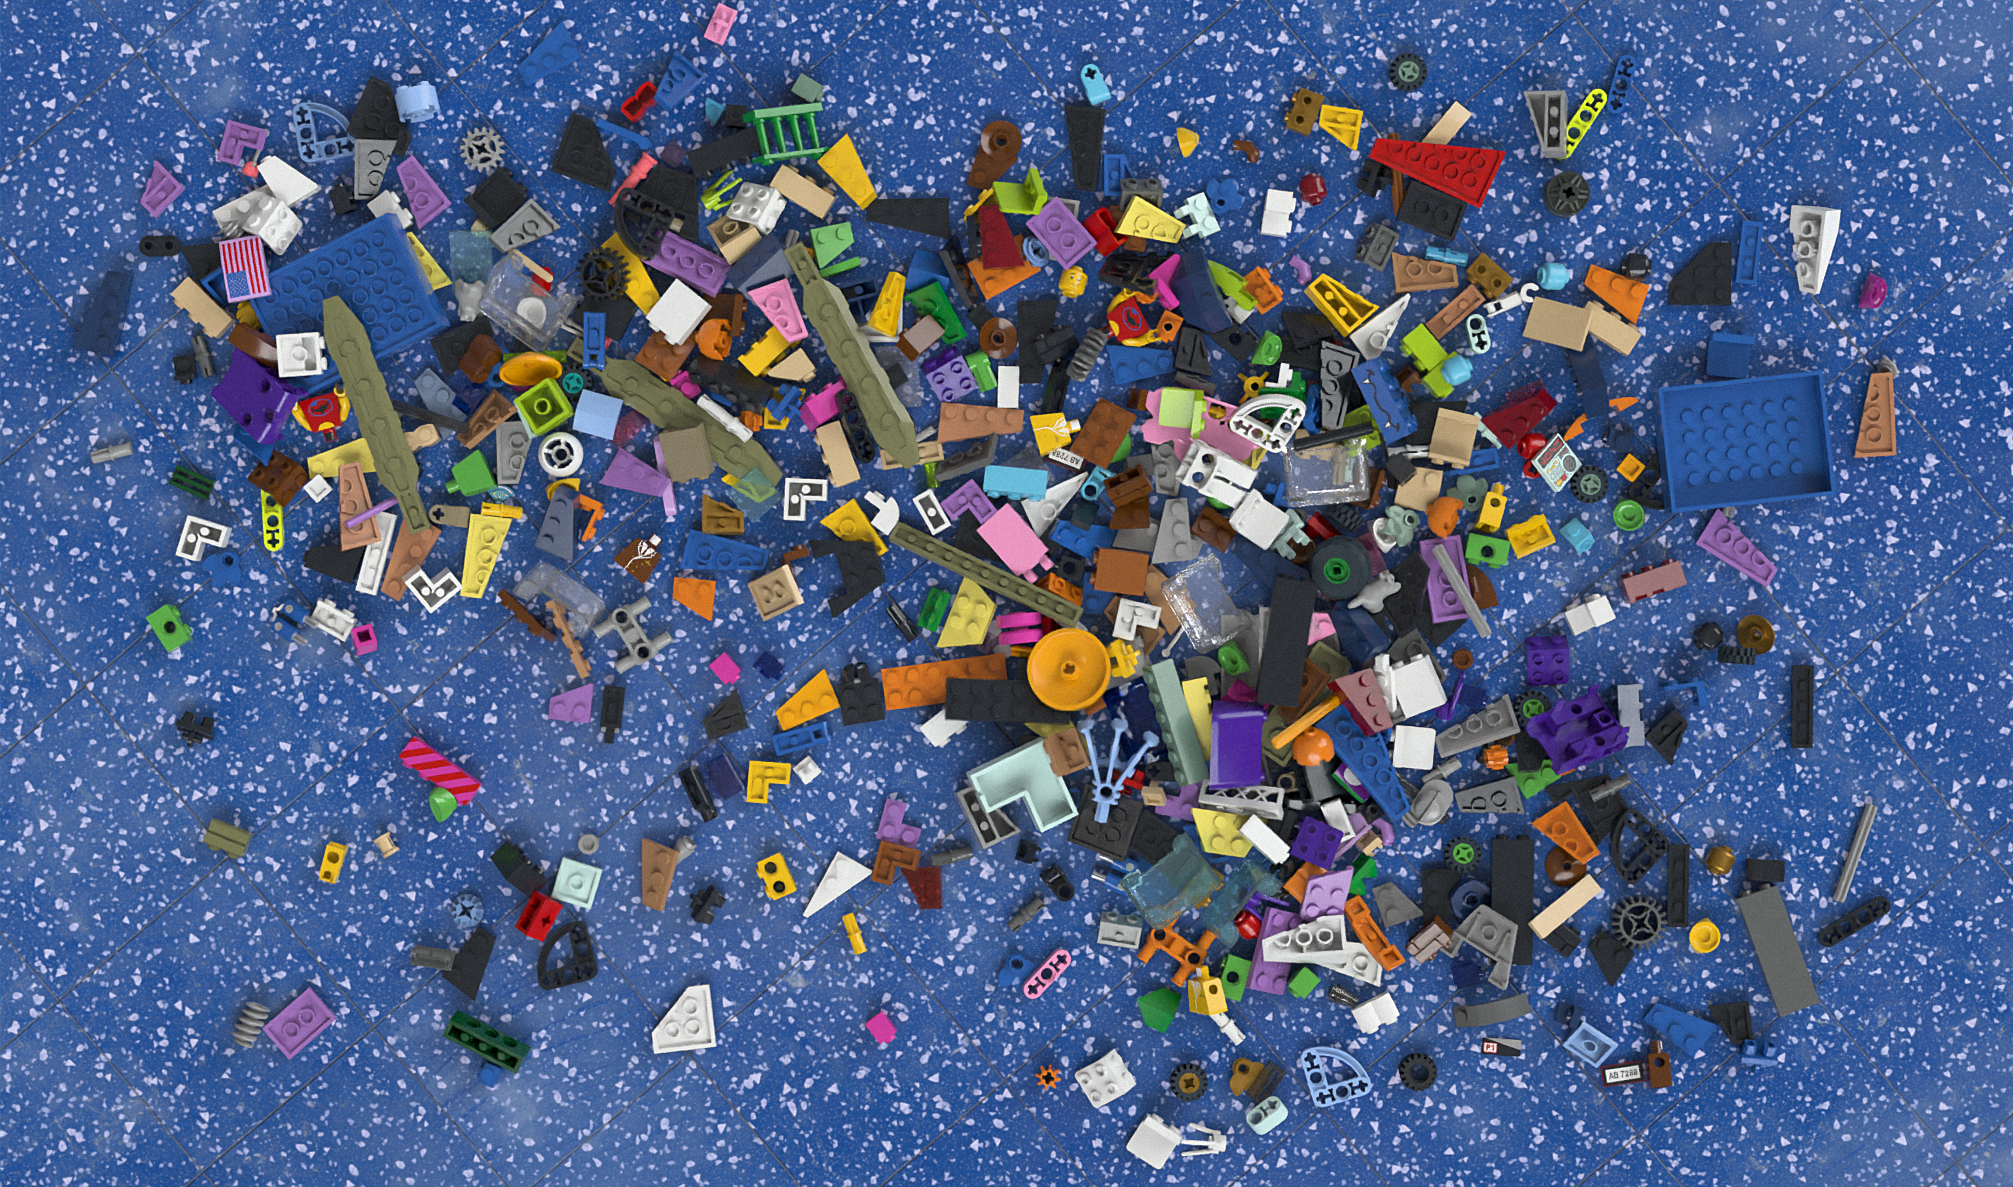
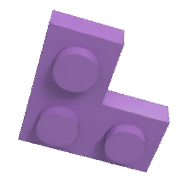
(236, 137)
(969, 497)
(1180, 806)
(892, 828)

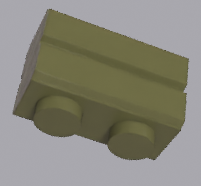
(228, 838)

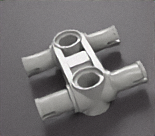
(633, 634)

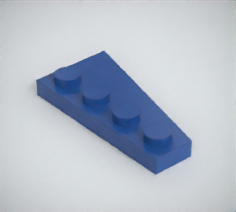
(719, 553)

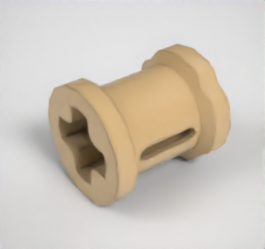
(386, 845)

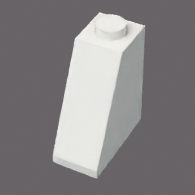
(286, 182)
(1264, 840)

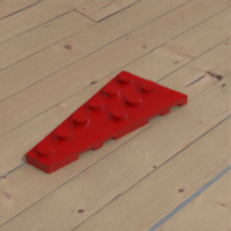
(1452, 169)

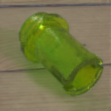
(930, 470)

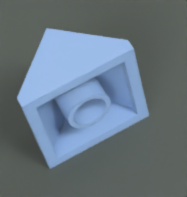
(597, 414)
(1589, 1044)

